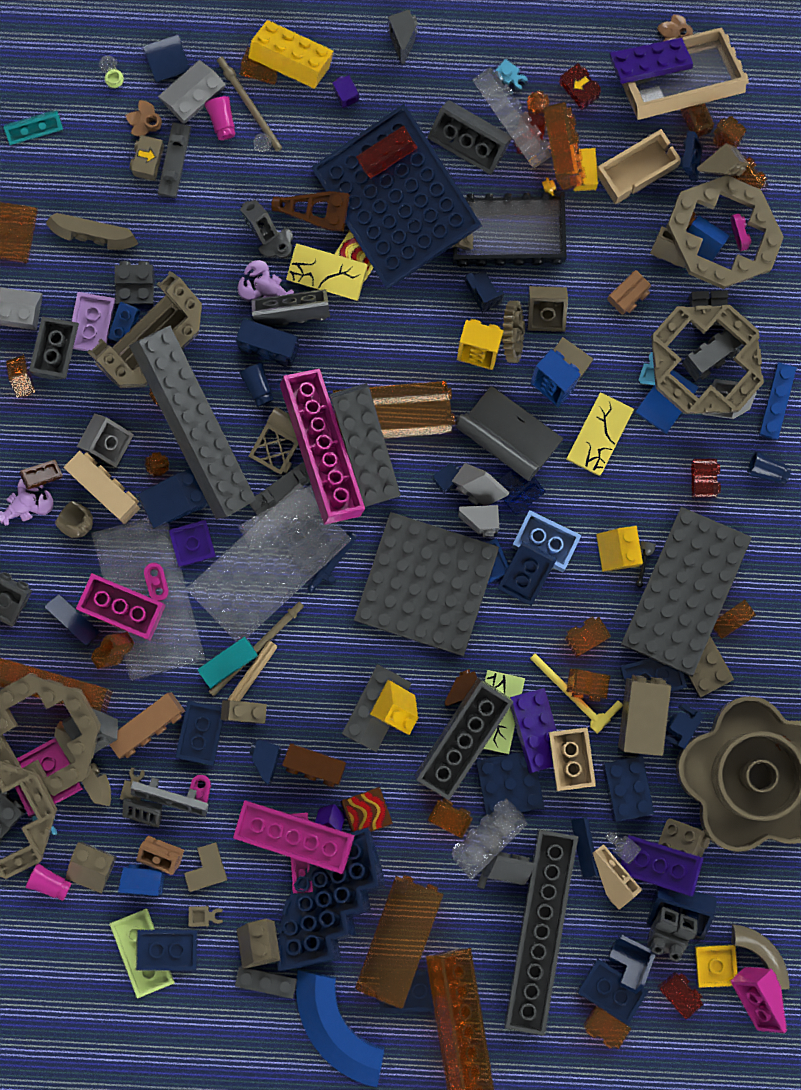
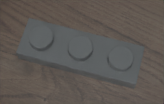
(266, 982)

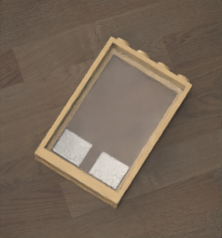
(713, 77)

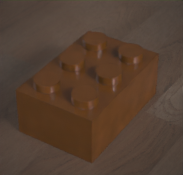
(314, 765)

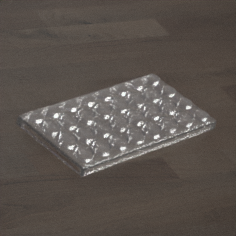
(122, 559)
(268, 564)

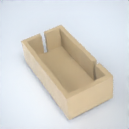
(638, 166)
(100, 485)

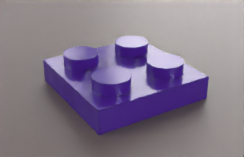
(192, 543)

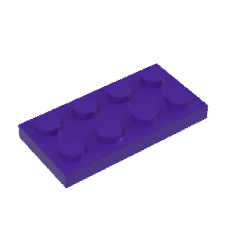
(651, 60)
(533, 724)
(664, 866)

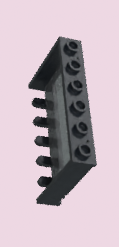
(516, 231)

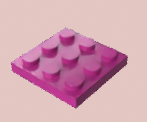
(51, 759)

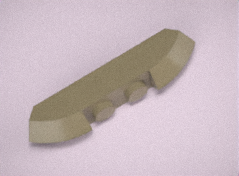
(83, 229)
(96, 786)

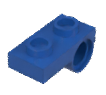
(124, 321)

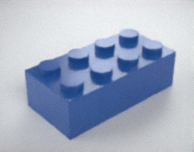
(555, 377)

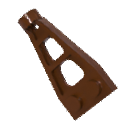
(335, 213)

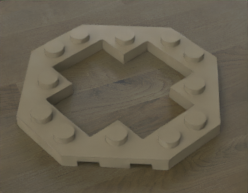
(760, 218)
(711, 400)
(81, 712)
(37, 831)

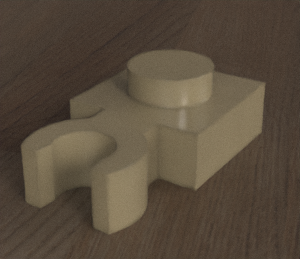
(126, 790)
(200, 916)

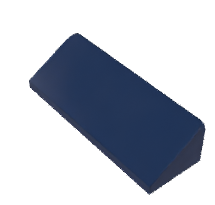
(72, 620)
(585, 847)

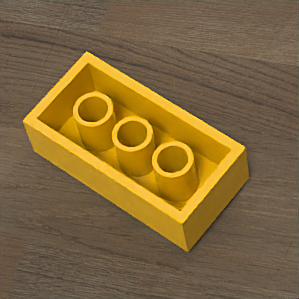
(290, 54)
(479, 344)

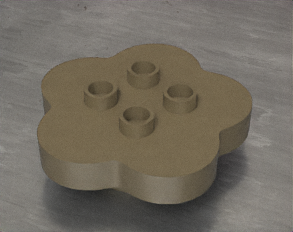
(741, 777)

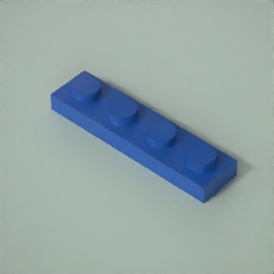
(777, 401)

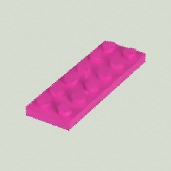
(293, 836)

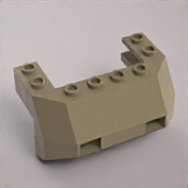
(176, 309)

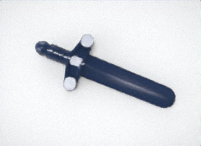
(324, 572)

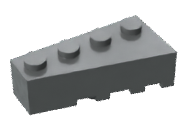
(712, 355)

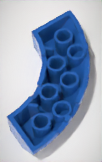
(330, 1031)

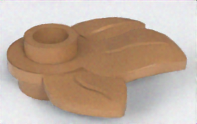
(673, 29)
(142, 118)

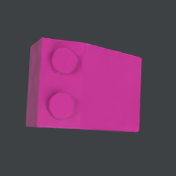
(761, 997)

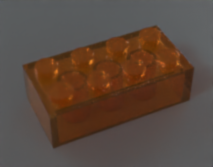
(564, 145)

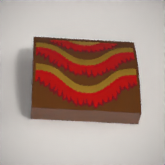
(367, 811)

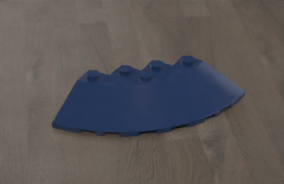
(322, 917)

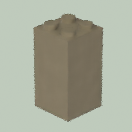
(644, 715)

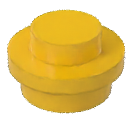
(549, 186)

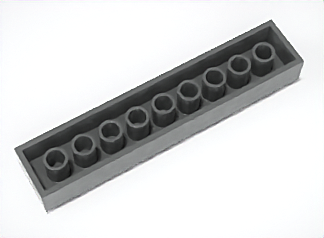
(192, 422)
(541, 932)

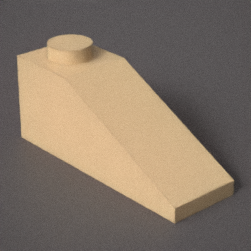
(616, 881)

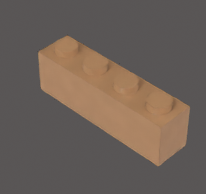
(146, 724)

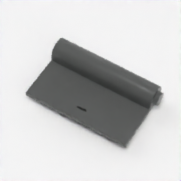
(519, 443)

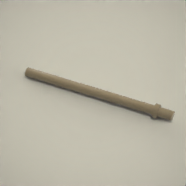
(262, 642)

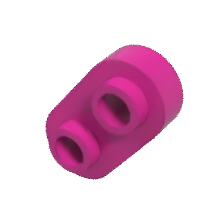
(742, 238)
(156, 582)
(202, 794)

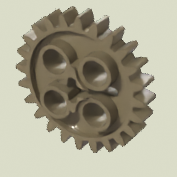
(513, 331)

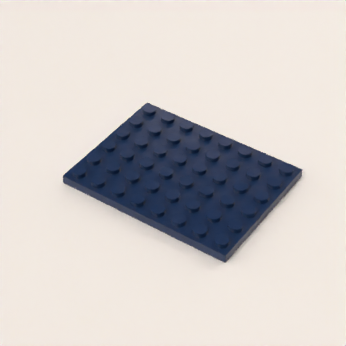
(405, 210)

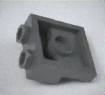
(134, 283)
(12, 598)
(10, 813)

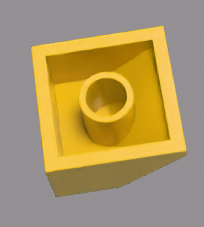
(619, 549)
(396, 707)

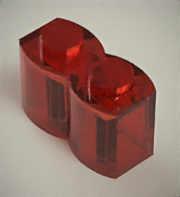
(704, 478)

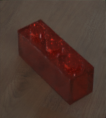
(387, 152)

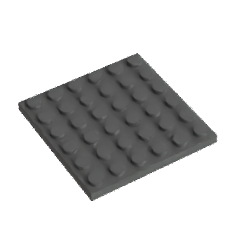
(426, 584)

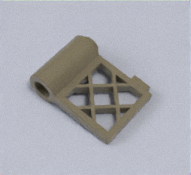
(281, 424)

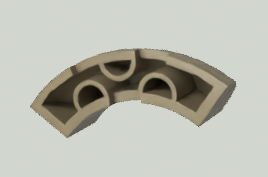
(764, 949)

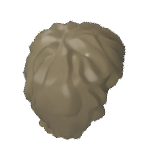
(74, 520)

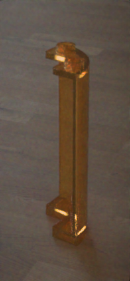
(413, 409)
(399, 941)

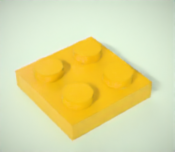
(715, 965)

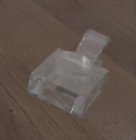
(625, 847)

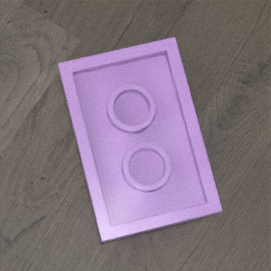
(94, 318)

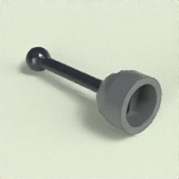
(646, 549)

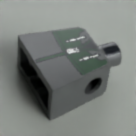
(255, 213)

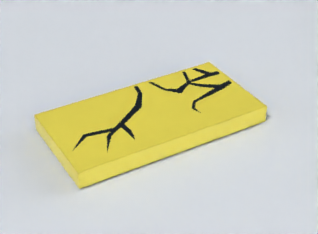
(327, 271)
(600, 434)

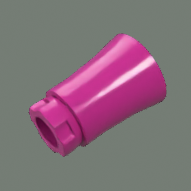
(221, 117)
(48, 883)

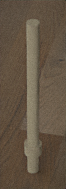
(230, 75)

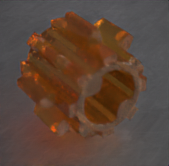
(536, 102)
(157, 464)

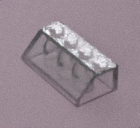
(489, 838)

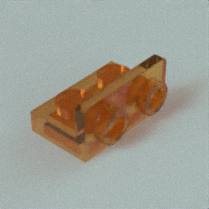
(256, 70)
(752, 176)

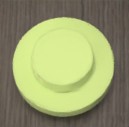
(114, 78)

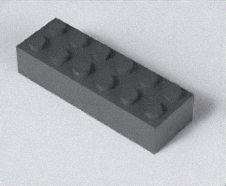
(365, 444)
(463, 738)

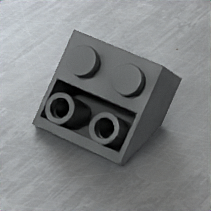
(509, 869)

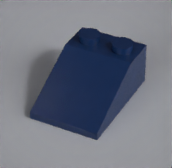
(172, 499)

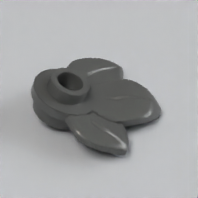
(273, 247)

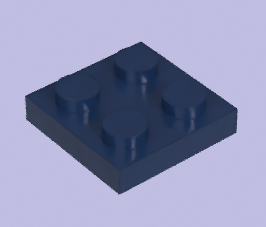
(692, 155)

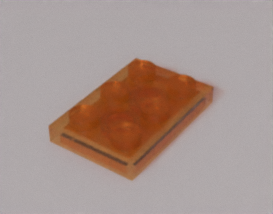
(16, 231)

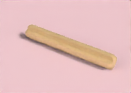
(253, 671)

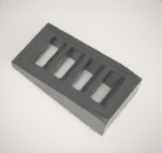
(149, 807)

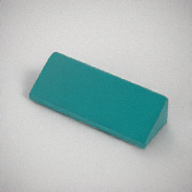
(33, 127)
(227, 662)

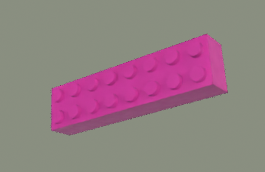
(322, 446)

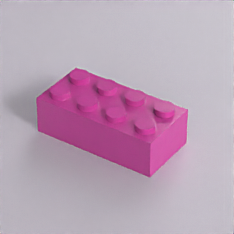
(120, 607)

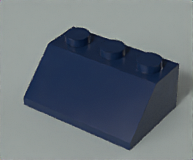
(699, 906)

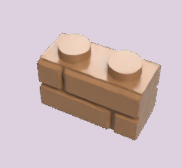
(629, 292)
(160, 855)

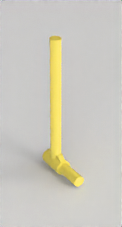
(599, 720)

